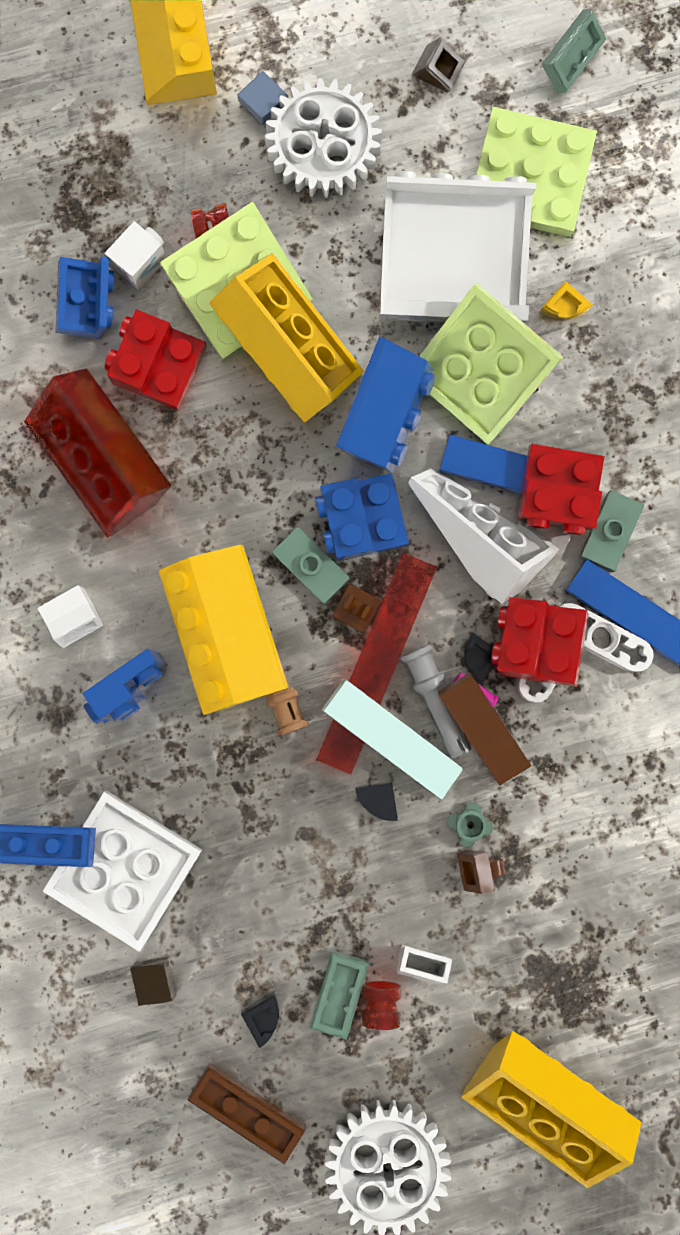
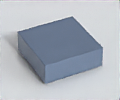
(261, 96)

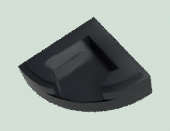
(478, 657)
(378, 800)
(262, 1018)

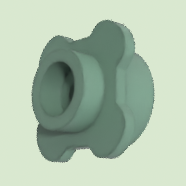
(470, 835)

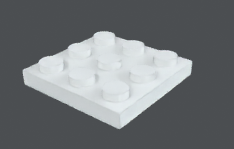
(132, 874)

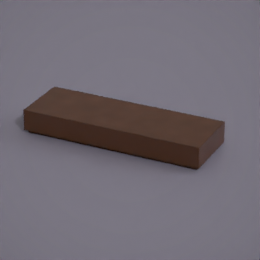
(484, 728)
(247, 1113)

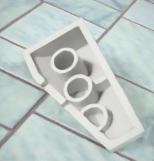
(491, 548)

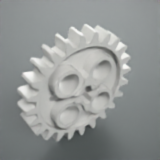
(330, 108)
(393, 1204)

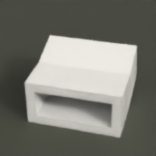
(70, 616)
(440, 978)

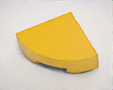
(566, 304)

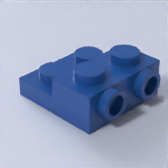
(362, 517)
(118, 693)

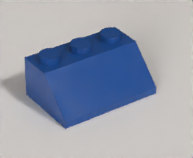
(386, 406)

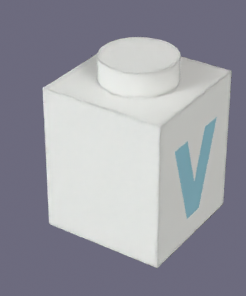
(136, 254)

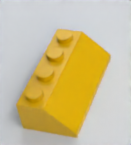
(173, 50)
(286, 336)
(223, 629)
(553, 1111)

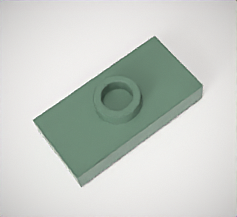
(574, 51)
(613, 530)
(310, 565)
(339, 994)

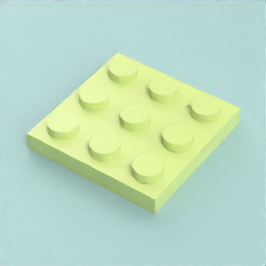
(544, 154)
(217, 258)
(486, 363)

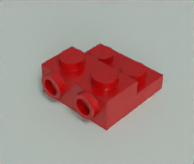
(154, 359)
(561, 489)
(540, 641)

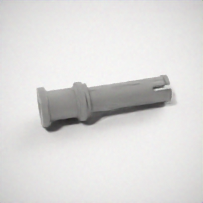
(428, 683)

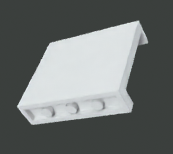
(448, 237)

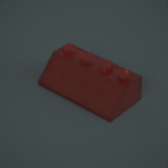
(96, 451)

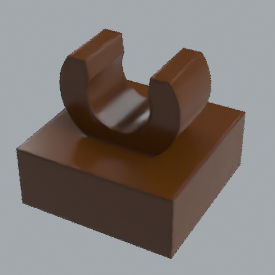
(356, 608)
(478, 871)

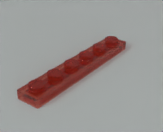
(381, 653)

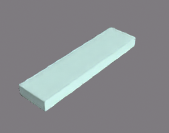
(392, 739)

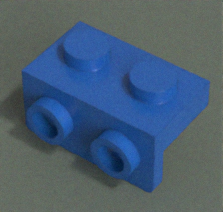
(83, 297)

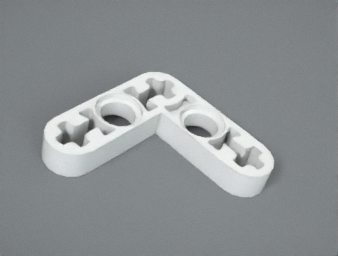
(620, 659)

